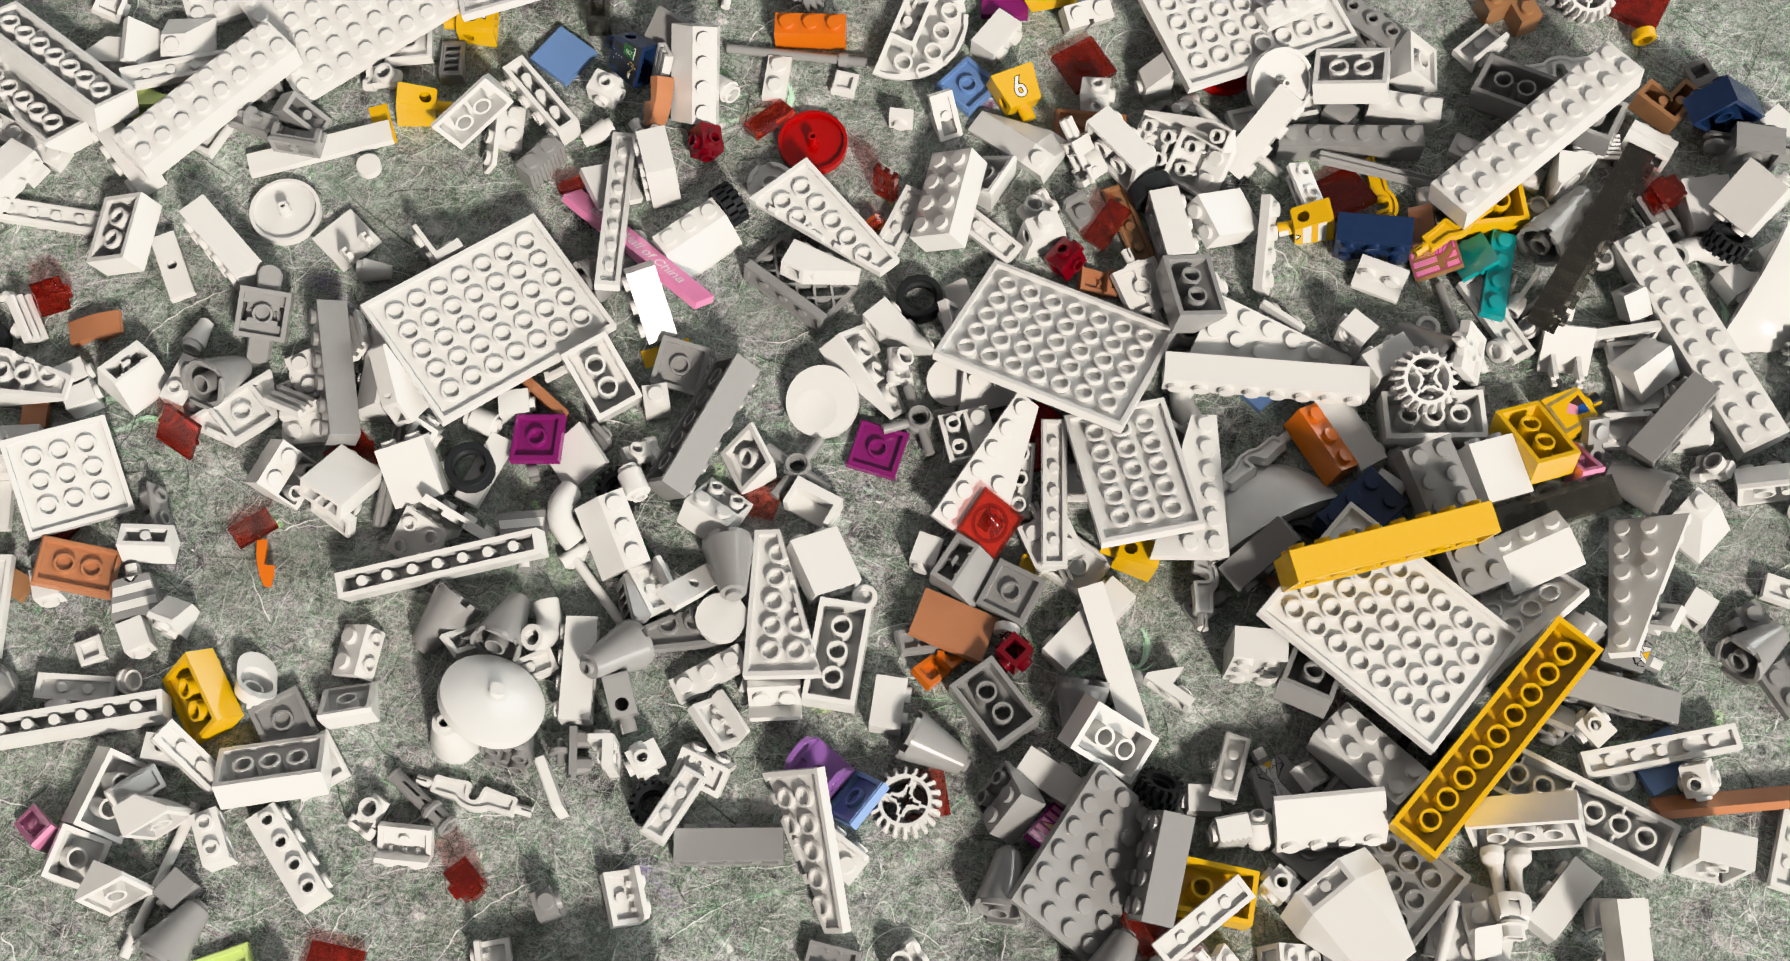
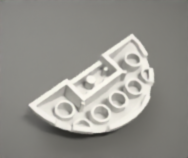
(922, 39)
(1763, 316)
(1271, 493)

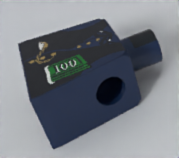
(632, 57)

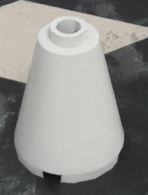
(448, 744)

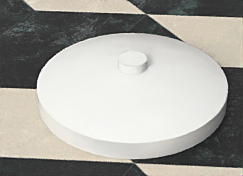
(490, 701)

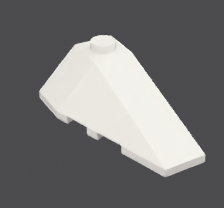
(1035, 148)
(857, 356)
(30, 382)

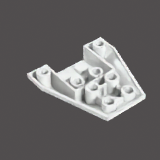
(1190, 149)
(1350, 912)

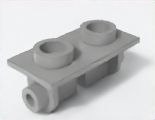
(154, 499)

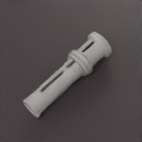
(430, 809)

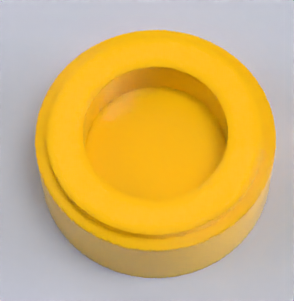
(1643, 35)

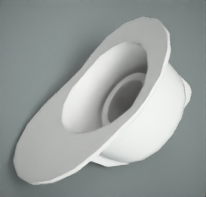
(255, 679)

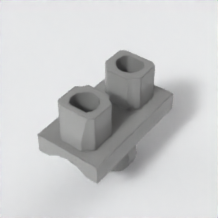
(254, 122)
(576, 764)

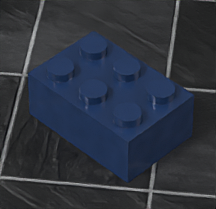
(1722, 105)
(1373, 235)
(1370, 494)

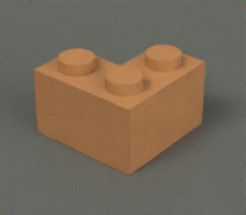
(1519, 15)
(1659, 106)

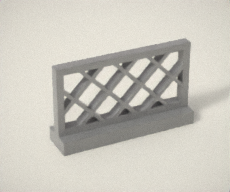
(790, 299)

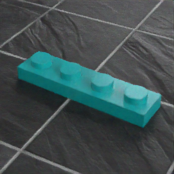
(1497, 279)

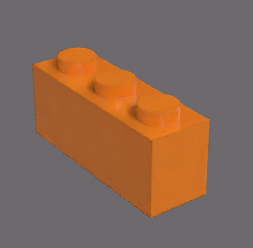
(810, 31)
(1321, 444)

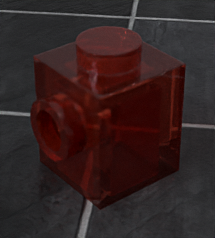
(1664, 194)
(465, 881)

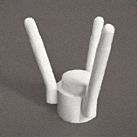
(1517, 303)

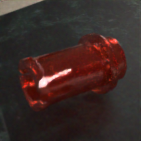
(570, 185)

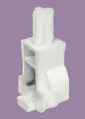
(1084, 157)

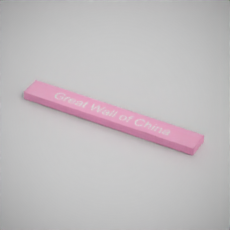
(641, 251)

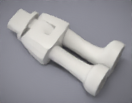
(1511, 907)

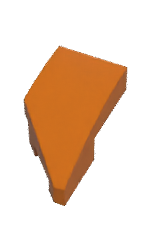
(265, 572)
(935, 669)

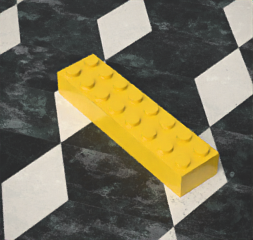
(1386, 545)

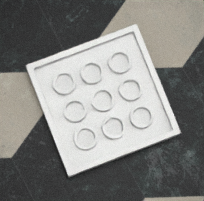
(66, 477)

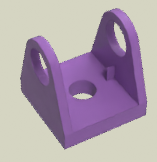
(815, 753)

